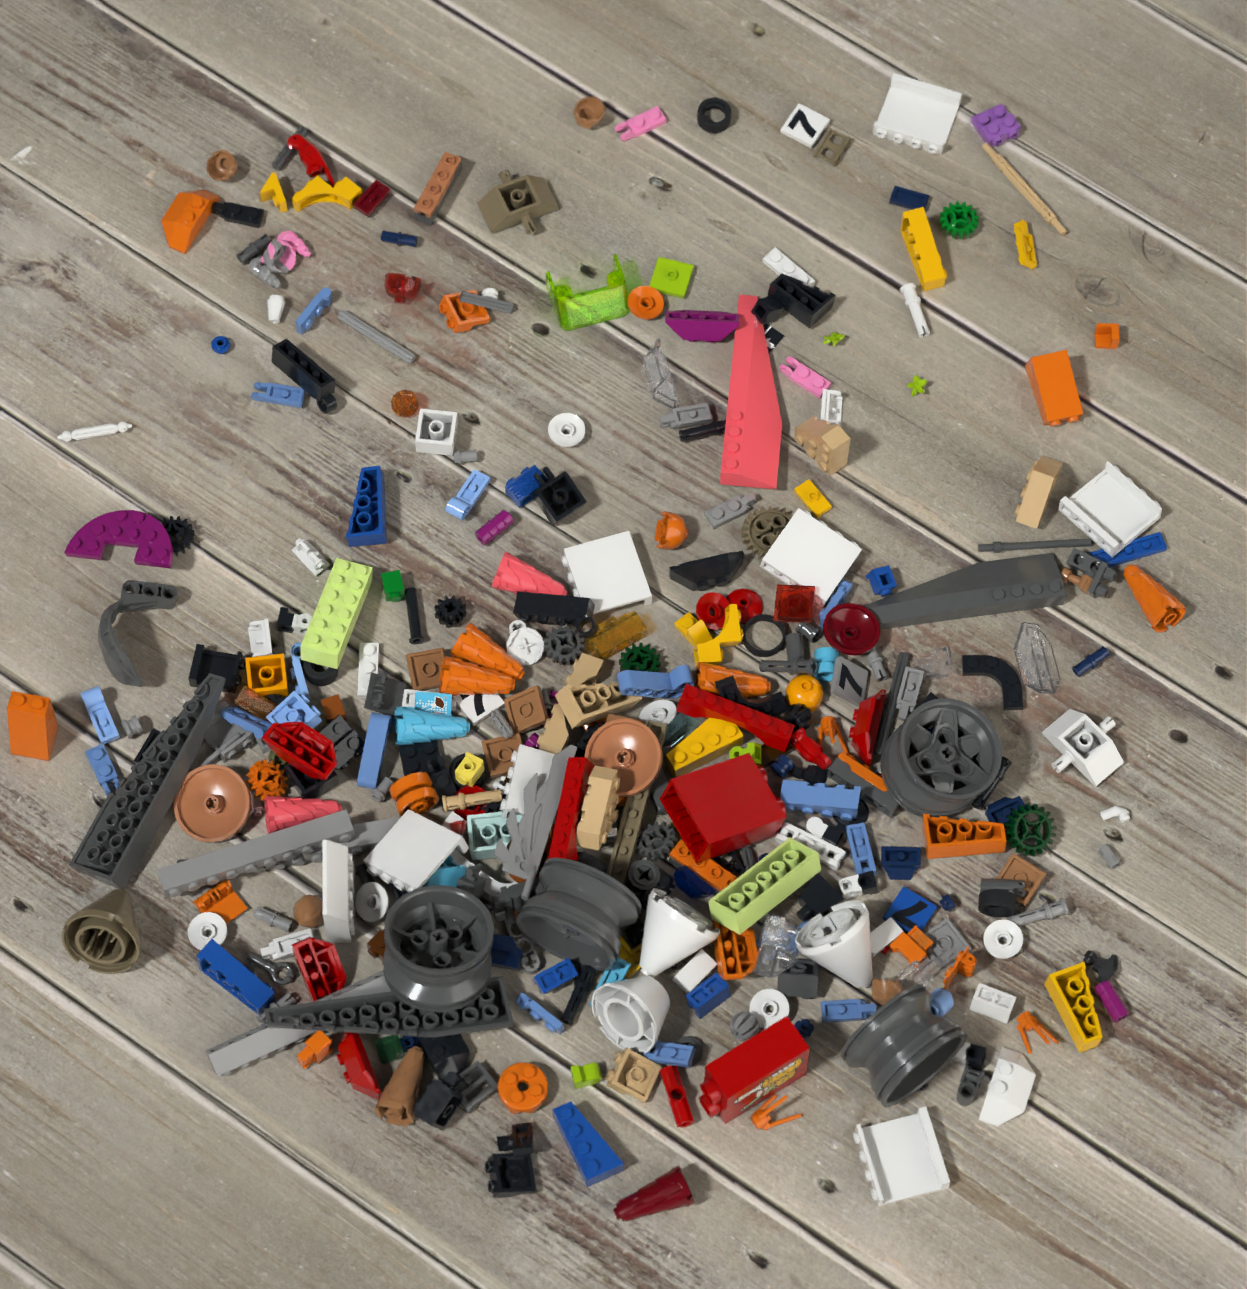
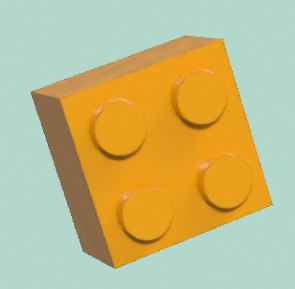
(267, 675)

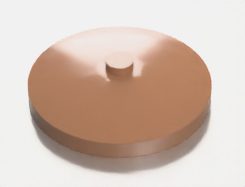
(630, 750)
(212, 803)

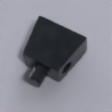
(818, 898)

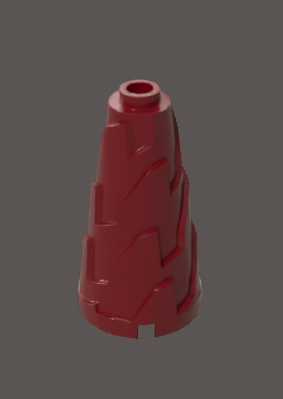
(662, 1194)

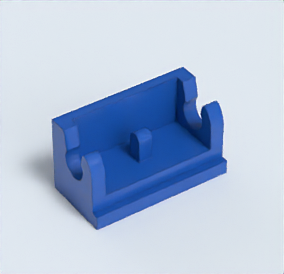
(555, 976)
(708, 995)

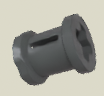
(808, 631)

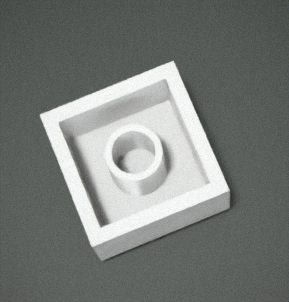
(436, 432)

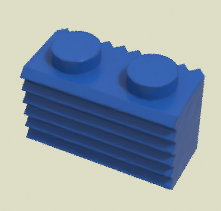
(522, 487)

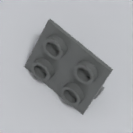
(384, 694)

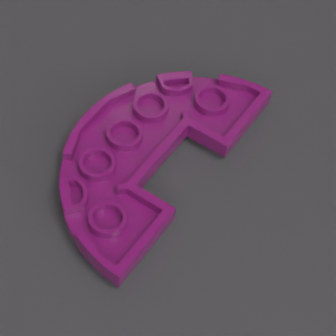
(126, 529)

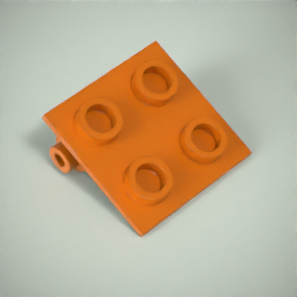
(222, 901)
(964, 964)

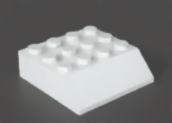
(338, 892)

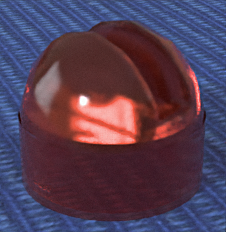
(458, 825)

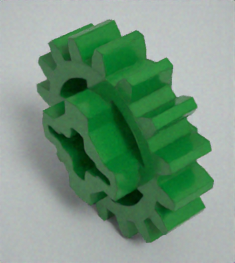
(959, 220)

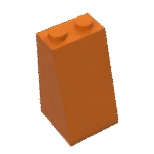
(1054, 388)
(31, 725)

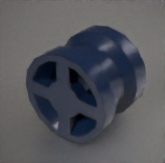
(782, 766)

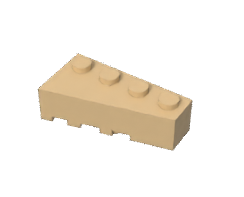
(591, 703)

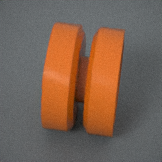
(414, 793)

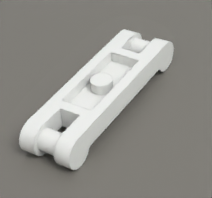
(814, 843)

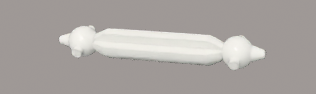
(94, 431)

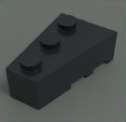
(800, 300)

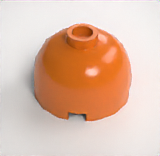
(670, 531)

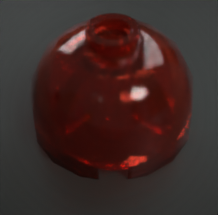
(401, 287)

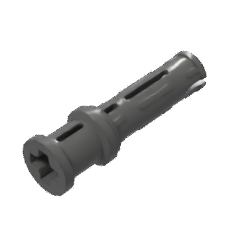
(795, 666)

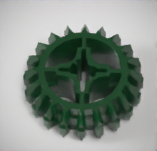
(1041, 840)

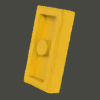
(812, 498)

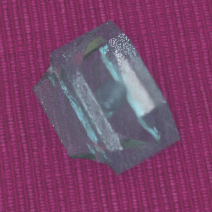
(676, 730)

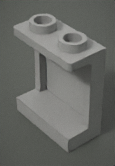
(221, 731)

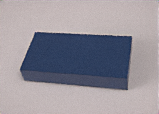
(908, 198)

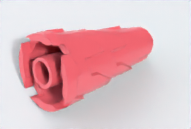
(520, 576)
(291, 811)

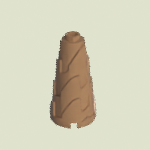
(402, 1090)

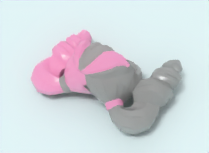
(278, 258)

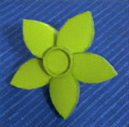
(834, 338)
(917, 385)

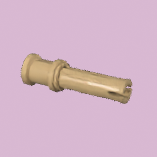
(462, 801)

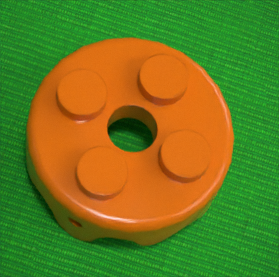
(527, 1100)

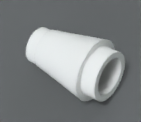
(275, 308)

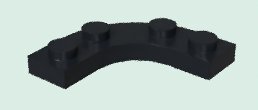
(1001, 672)
(768, 705)

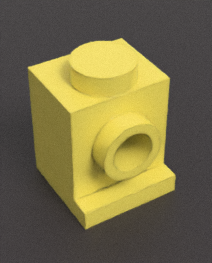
(469, 770)

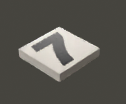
(805, 125)
(478, 706)

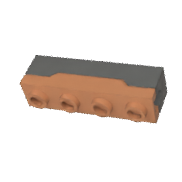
(438, 188)

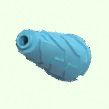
(423, 726)

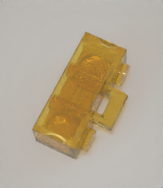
(617, 637)

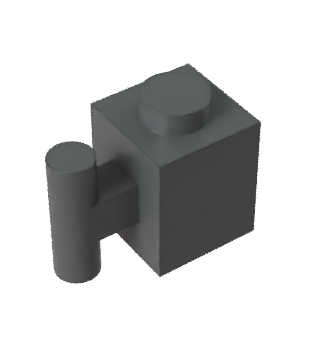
(472, 882)

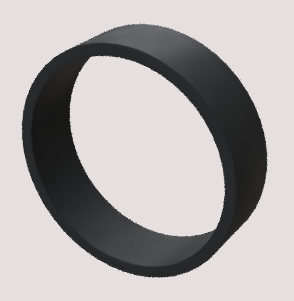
(760, 653)

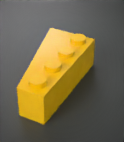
(922, 249)
(703, 745)
(1075, 1005)

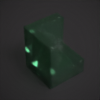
(389, 1049)

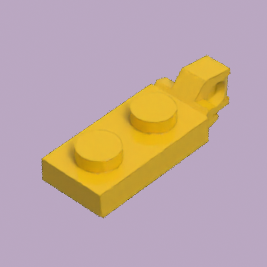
(1025, 245)

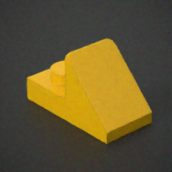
(273, 191)
(693, 630)

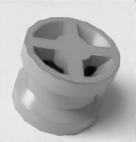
(132, 726)

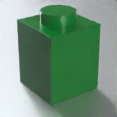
(393, 586)

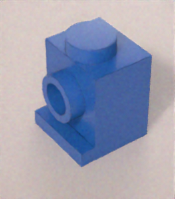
(882, 581)

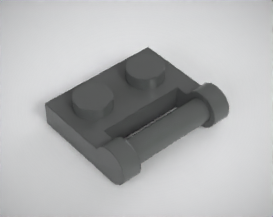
(471, 1080)

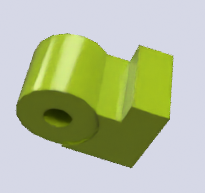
(752, 748)
(585, 1075)

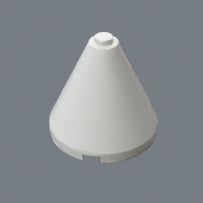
(671, 932)
(840, 942)

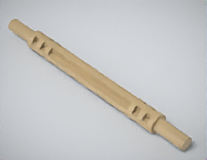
(1024, 189)

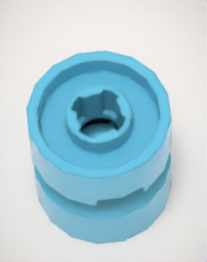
(825, 661)

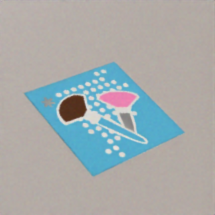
(433, 702)

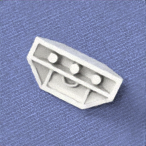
(1008, 1088)

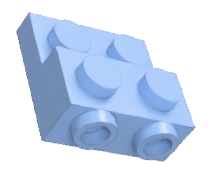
(295, 709)

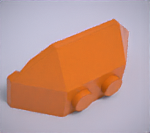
(187, 217)
(734, 952)

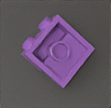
(996, 125)

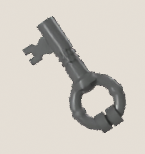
(273, 968)

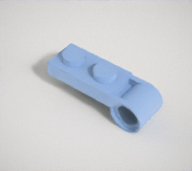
(468, 495)
(296, 671)
(99, 715)

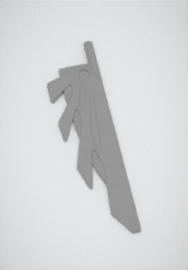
(534, 828)

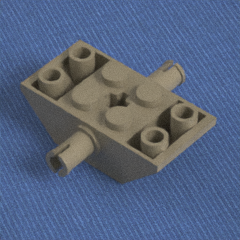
(516, 202)

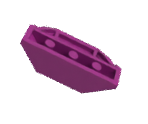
(702, 325)

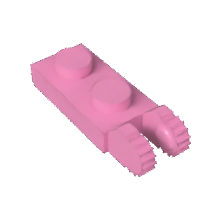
(641, 124)
(805, 377)

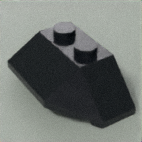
(707, 571)
(445, 1054)

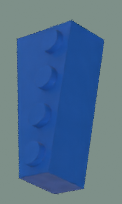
(368, 517)
(235, 977)
(588, 1149)

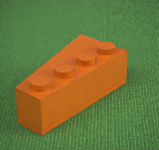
(961, 837)

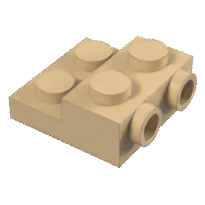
(632, 1075)

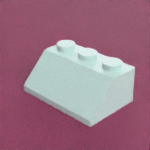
(484, 833)

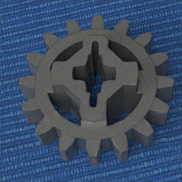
(563, 642)
(656, 841)

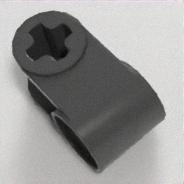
(969, 1082)

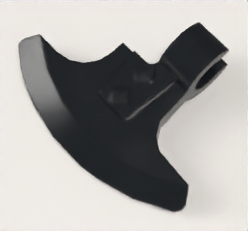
(813, 774)
(1104, 967)

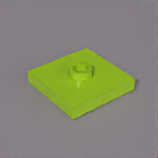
(671, 277)

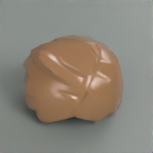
(589, 112)
(222, 165)
(309, 911)
(885, 990)

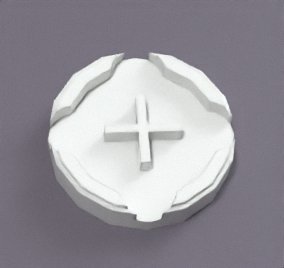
(525, 646)

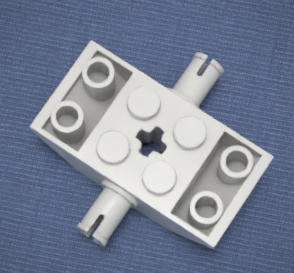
(1096, 758)

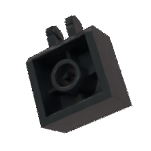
(560, 486)
(307, 786)
(439, 1101)

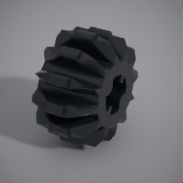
(443, 614)

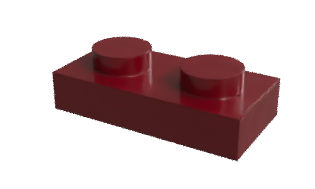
(372, 198)

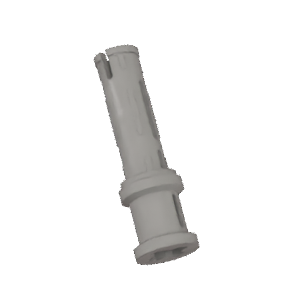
(1046, 911)

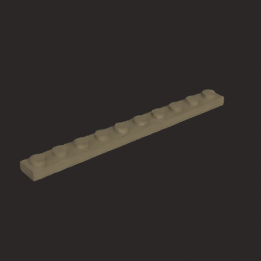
(631, 822)

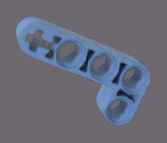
(655, 683)
(374, 749)

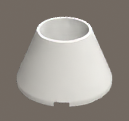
(631, 1012)

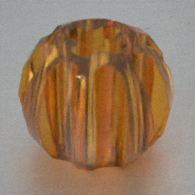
(404, 403)

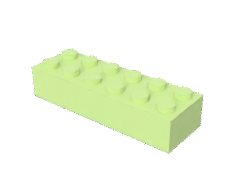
(336, 613)
(764, 885)

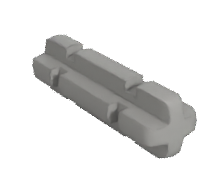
(501, 723)

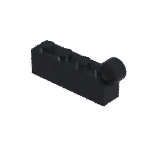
(305, 374)
(556, 609)

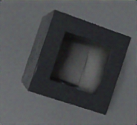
(767, 309)

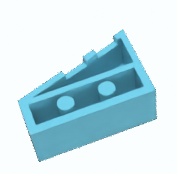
(447, 874)

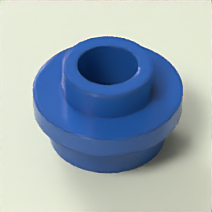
(223, 348)

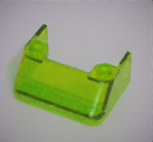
(590, 306)

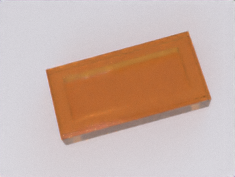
(255, 703)

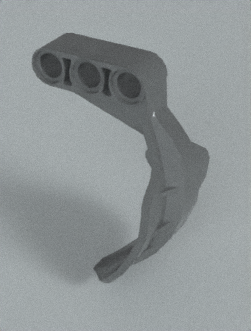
(113, 653)

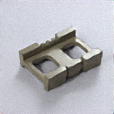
(837, 149)

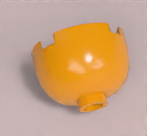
(804, 690)

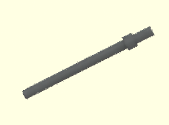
(997, 546)

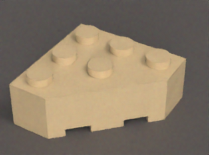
(824, 443)
(1037, 491)
(598, 808)

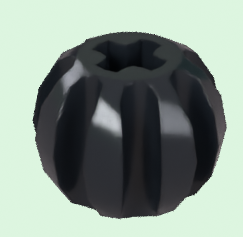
(799, 716)

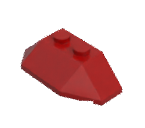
(867, 726)
(302, 748)
(319, 967)
(357, 1065)

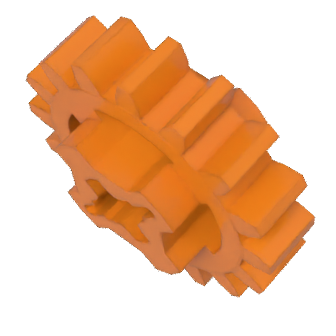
(263, 771)

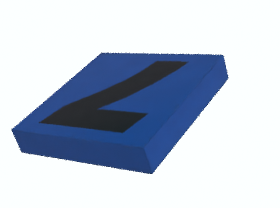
(910, 910)

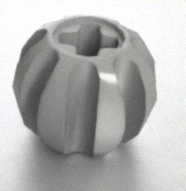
(744, 1026)

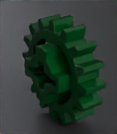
(640, 654)

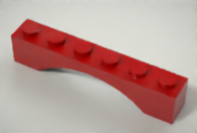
(768, 729)
(572, 795)

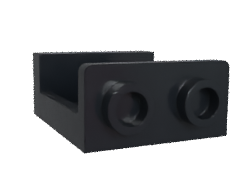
(217, 663)

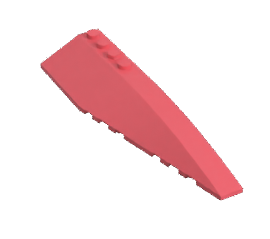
(753, 409)

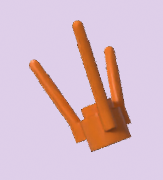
(830, 728)
(1029, 1022)
(761, 1117)

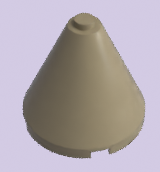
(104, 934)

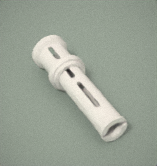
(913, 303)

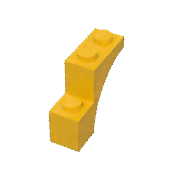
(317, 190)
(729, 636)

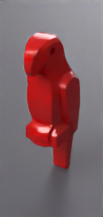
(310, 157)
(809, 749)

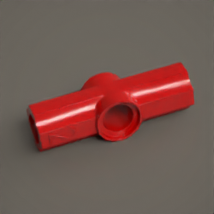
(680, 1107)

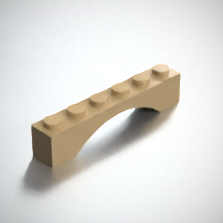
(586, 671)

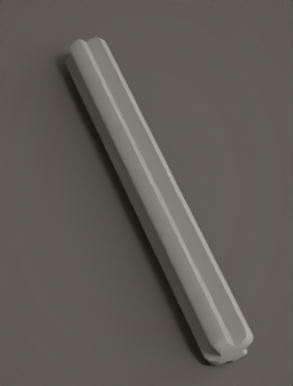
(376, 336)

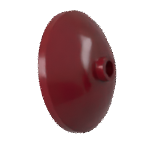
(851, 620)

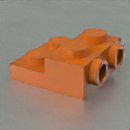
(462, 315)

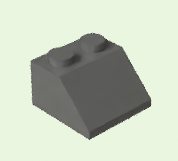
(799, 980)

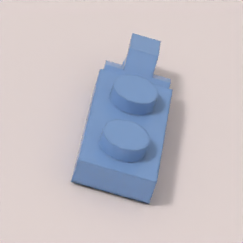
(843, 590)
(846, 1010)
(539, 1012)

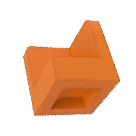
(1107, 335)

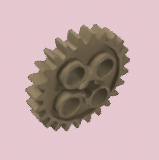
(766, 520)

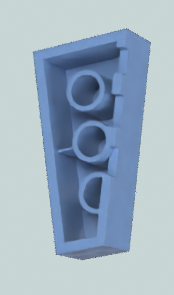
(821, 799)

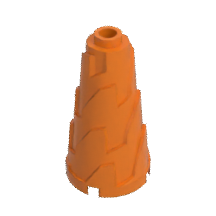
(1156, 602)
(479, 649)
(471, 679)
(748, 684)

